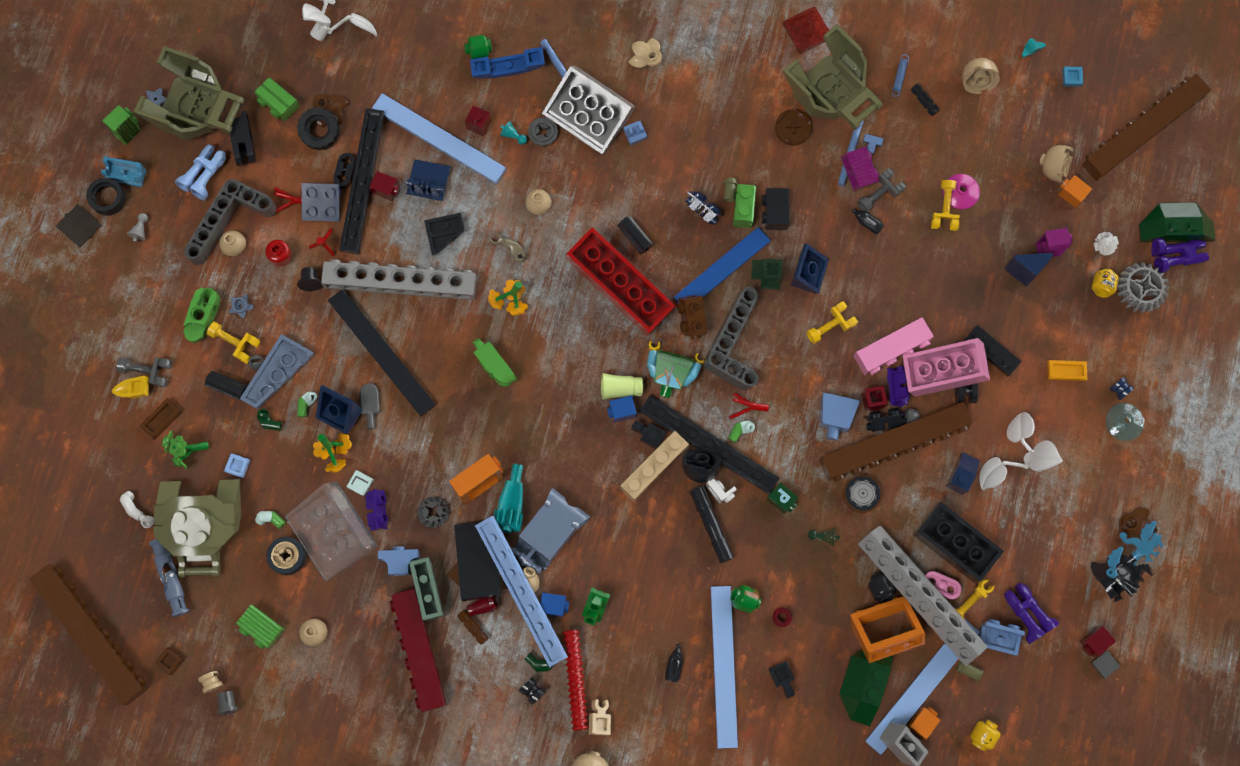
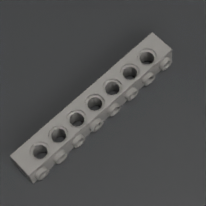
(333, 268)
(923, 595)

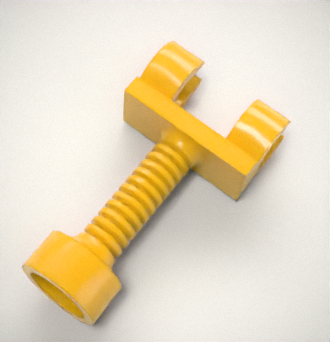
(947, 186)
(215, 330)
(814, 334)
(979, 592)

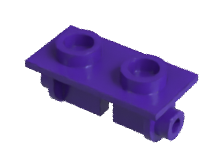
(897, 394)
(378, 519)

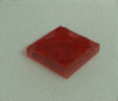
(806, 29)

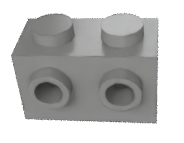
(904, 744)

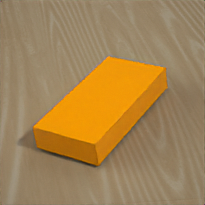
(1067, 370)

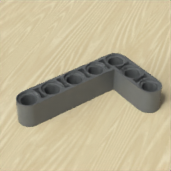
(223, 216)
(729, 340)

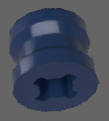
(1121, 388)

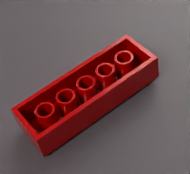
(619, 281)

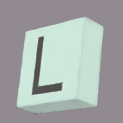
(360, 483)

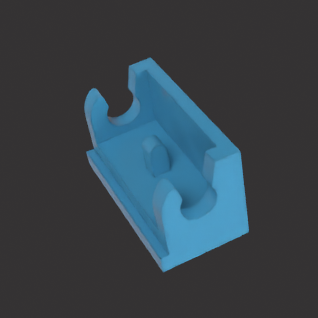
(124, 171)

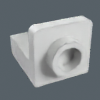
(717, 490)

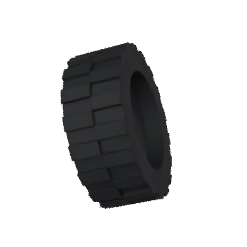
(304, 128)

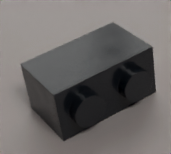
(776, 209)

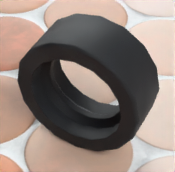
(102, 183)

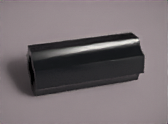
(635, 235)
(225, 385)

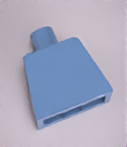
(836, 414)

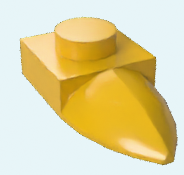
(132, 388)

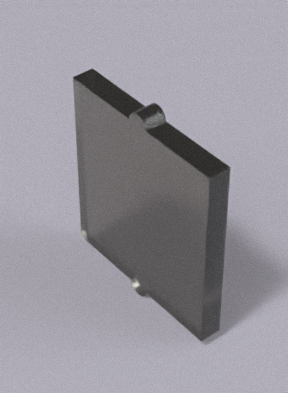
(78, 225)

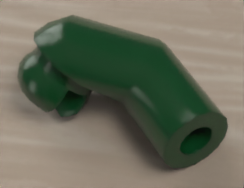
(266, 421)
(537, 665)

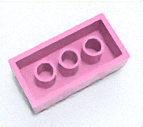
(946, 367)

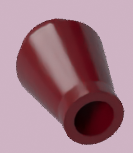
(482, 606)

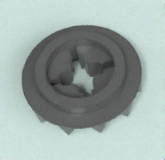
(544, 124)
(433, 521)

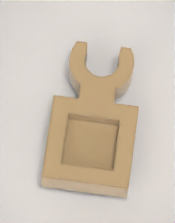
(600, 721)

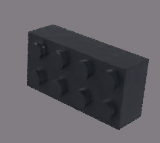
(958, 543)

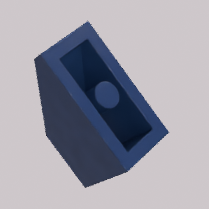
(963, 474)

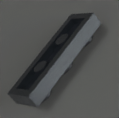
(995, 352)

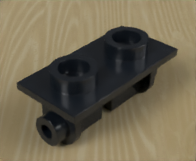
(892, 418)

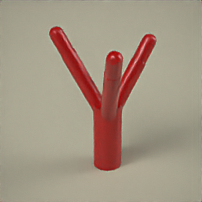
(294, 199)
(322, 242)
(751, 406)

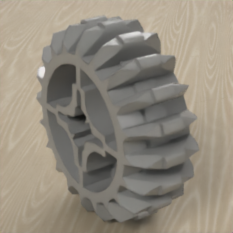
(1157, 289)

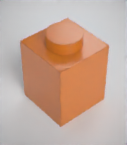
(1074, 191)
(924, 722)

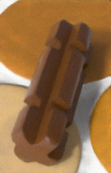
(472, 627)

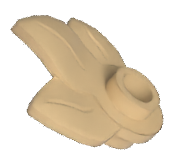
(644, 52)

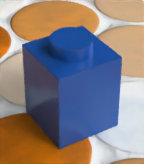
(621, 409)
(554, 604)

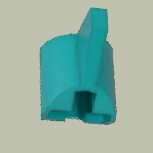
(1032, 47)

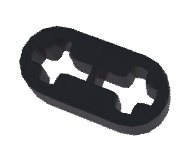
(340, 169)

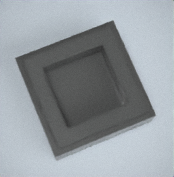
(1105, 664)

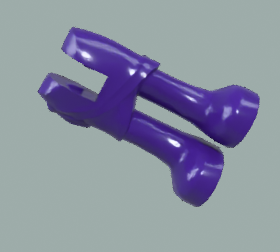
(1186, 250)
(1020, 609)

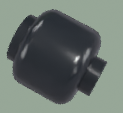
(881, 588)

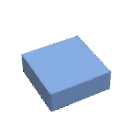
(237, 465)

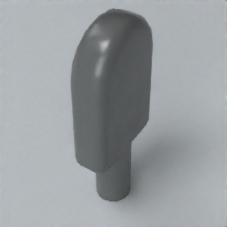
(369, 403)

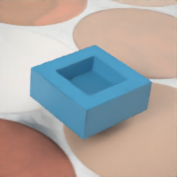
(1072, 76)

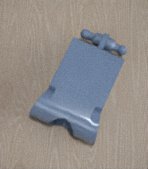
(548, 532)

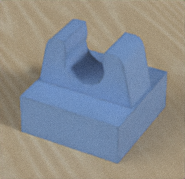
(635, 133)
(872, 142)

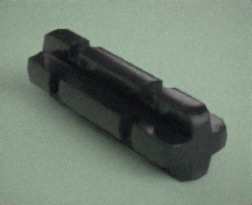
(925, 99)

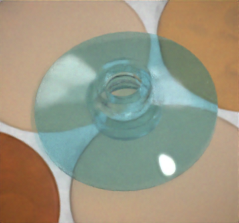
(1118, 427)

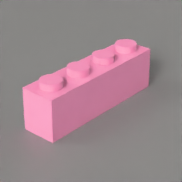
(893, 347)

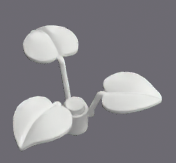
(322, 24)
(1041, 458)

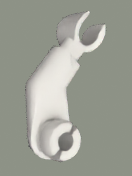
(132, 511)

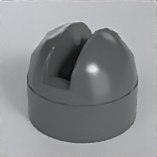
(255, 366)
(911, 415)

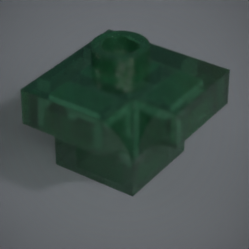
(768, 272)

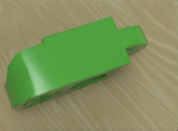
(196, 329)
(493, 363)

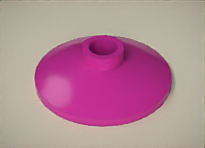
(967, 199)

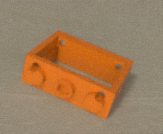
(477, 478)
(891, 645)

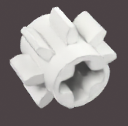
(1106, 243)

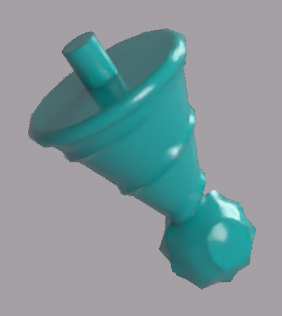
(510, 132)

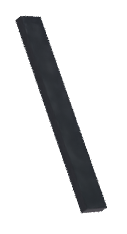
(361, 181)
(381, 353)
(699, 437)

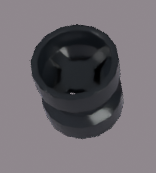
(537, 691)

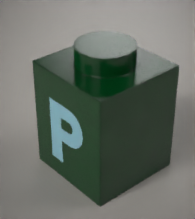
(782, 499)

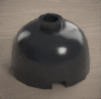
(701, 464)

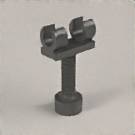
(865, 203)
(123, 366)

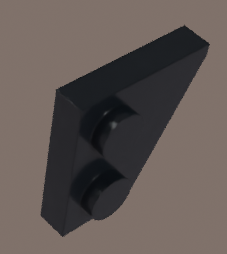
(443, 231)

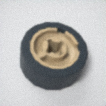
(291, 564)

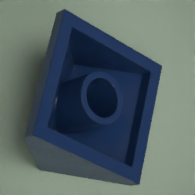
(1027, 266)
(809, 270)
(337, 410)

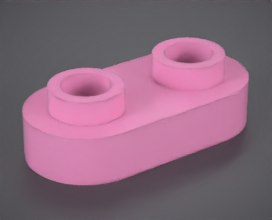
(942, 583)

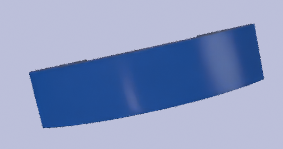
(507, 65)

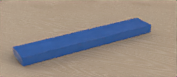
(726, 265)

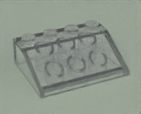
(330, 530)

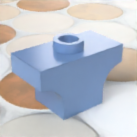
(398, 560)

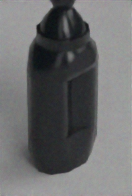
(868, 221)
(674, 665)

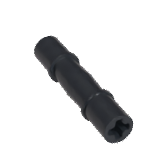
(711, 524)

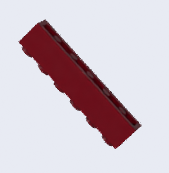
(418, 650)

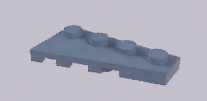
(278, 367)

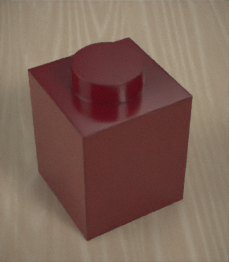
(478, 120)
(385, 186)
(874, 398)
(1097, 642)

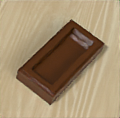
(160, 418)

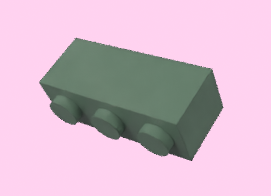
(426, 589)

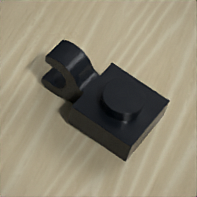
(650, 435)
(782, 676)

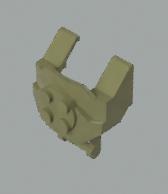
(836, 83)
(193, 100)
(197, 525)

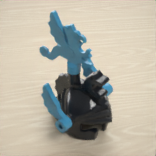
(1121, 570)

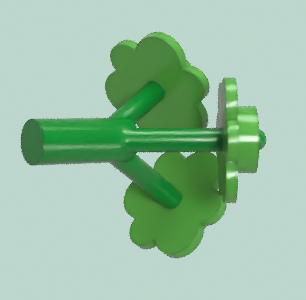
(178, 448)

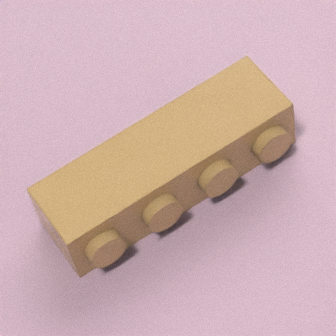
(654, 466)

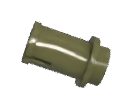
(729, 190)
(969, 670)

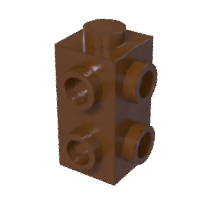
(692, 316)

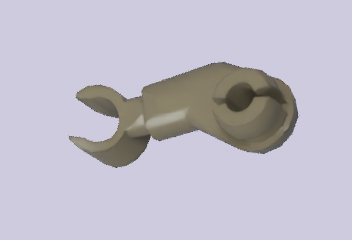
(514, 247)

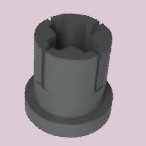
(227, 704)

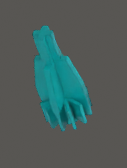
(510, 503)

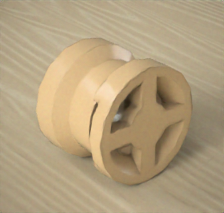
(210, 682)

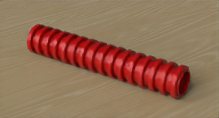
(575, 680)

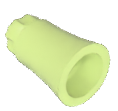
(620, 386)

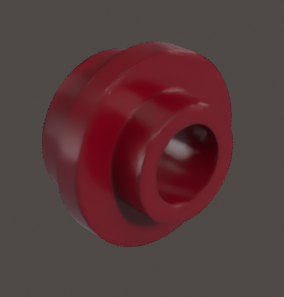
(788, 617)

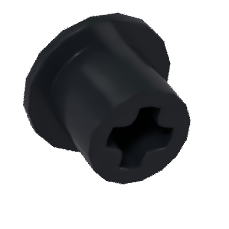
(309, 280)

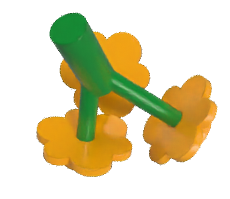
(513, 292)
(323, 449)

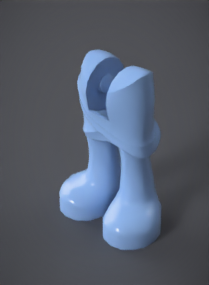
(198, 188)

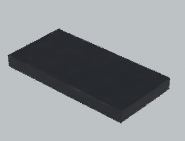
(475, 565)

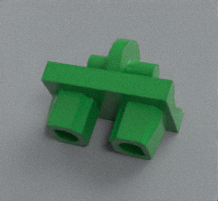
(595, 606)

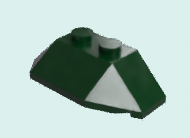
(1177, 223)
(864, 687)

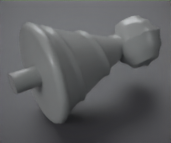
(137, 231)

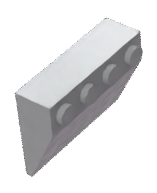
(588, 109)

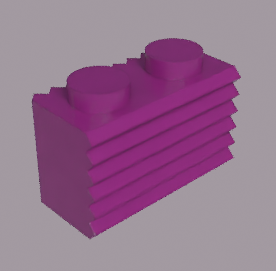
(860, 168)
(1054, 242)

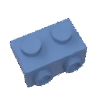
(1000, 637)

